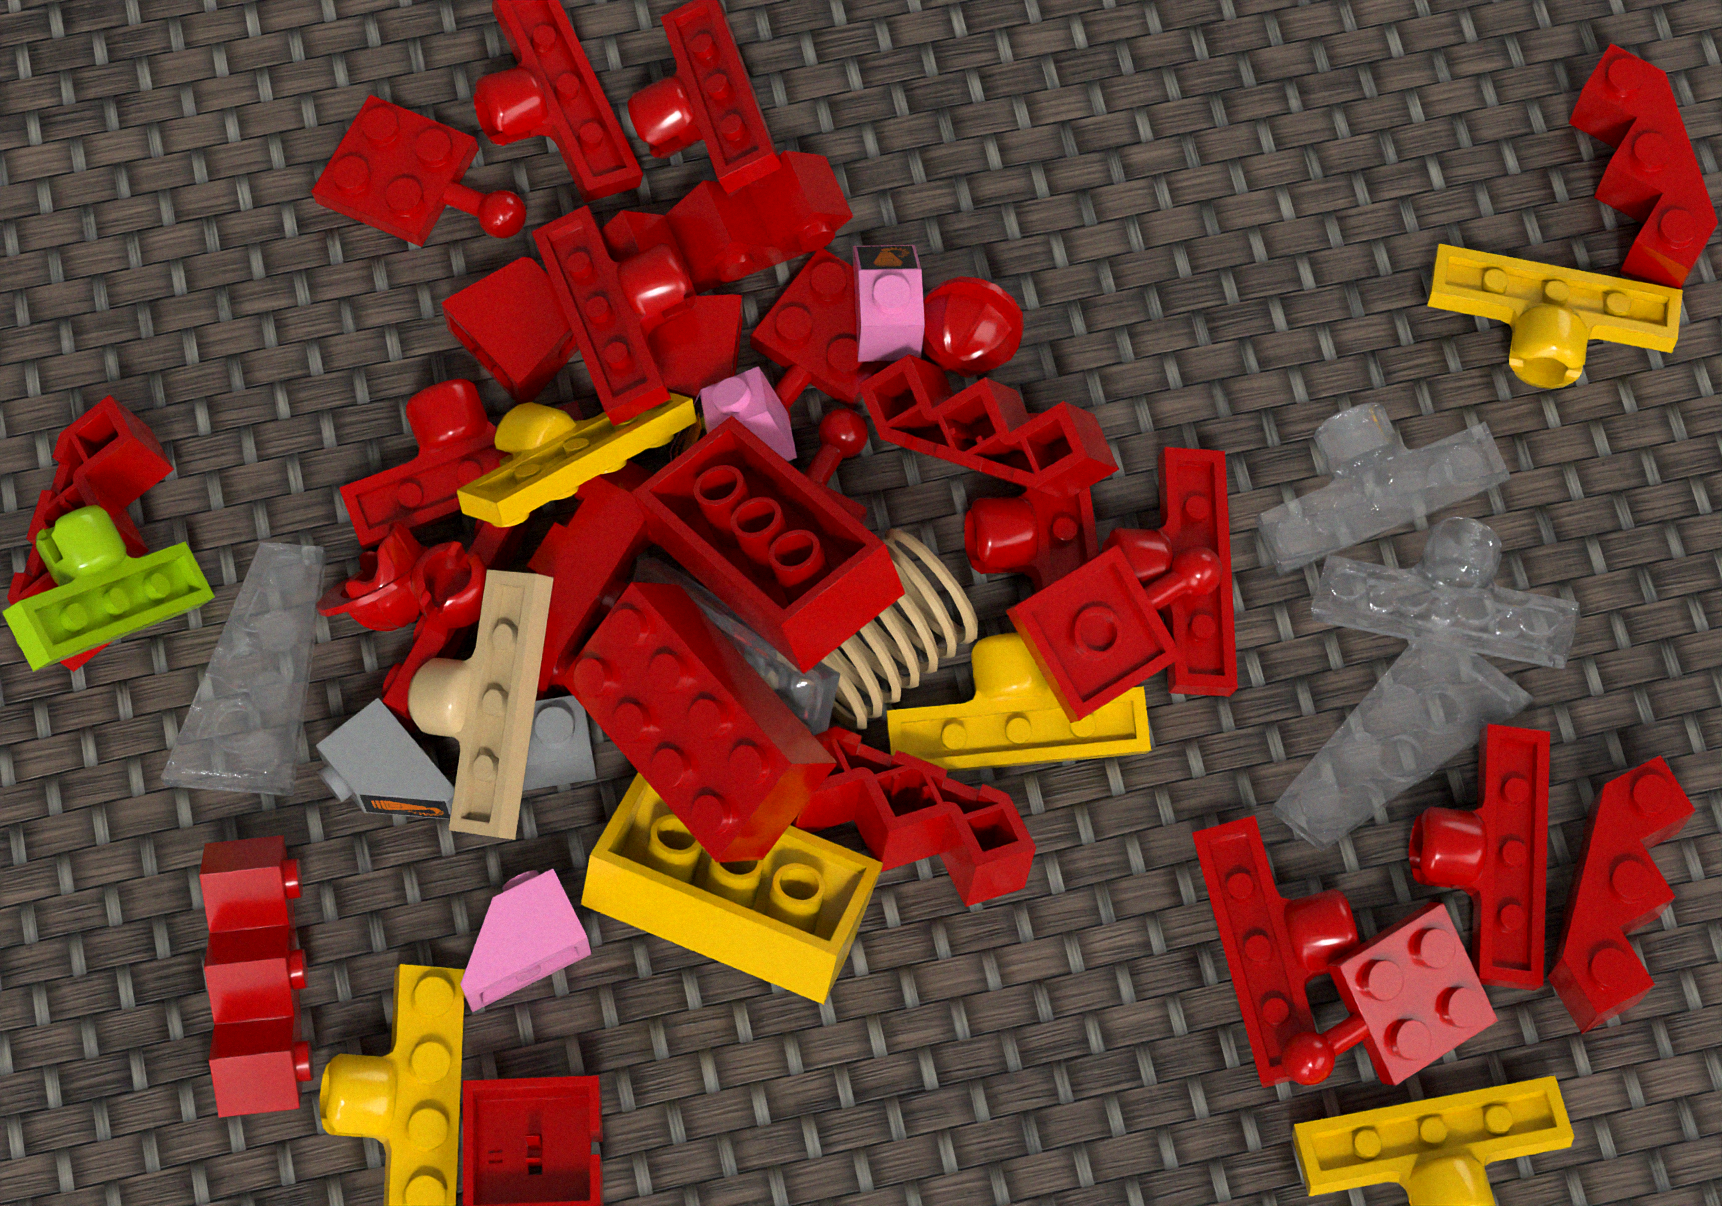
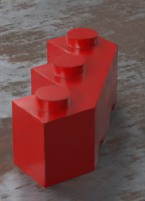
(1653, 169)
(744, 231)
(987, 429)
(105, 462)
(588, 566)
(915, 812)
(1615, 893)
(254, 976)

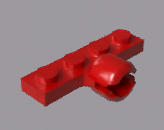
(555, 97)
(706, 100)
(615, 308)
(453, 451)
(1190, 515)
(1031, 534)
(450, 596)
(1497, 855)
(1269, 940)

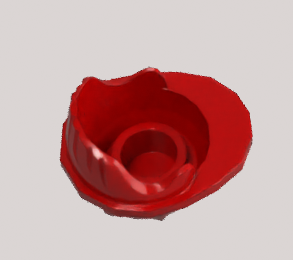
(971, 326)
(381, 591)

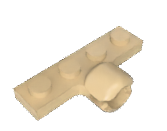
(489, 702)

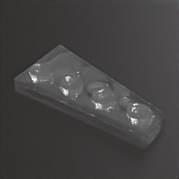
(255, 690)
(1396, 738)

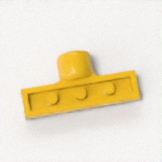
(1553, 309)
(559, 454)
(1016, 719)
(410, 1094)
(1434, 1144)

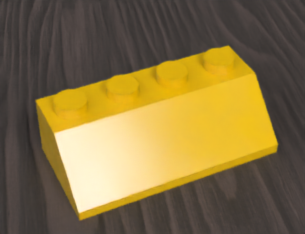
(768, 917)

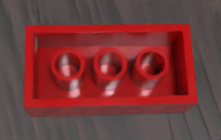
(769, 543)
(698, 722)

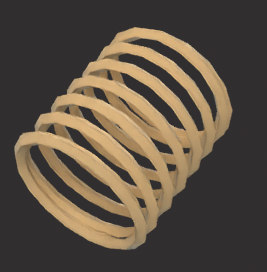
(925, 612)

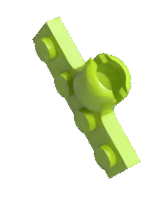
(100, 589)

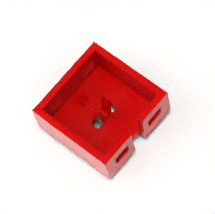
(504, 1134)

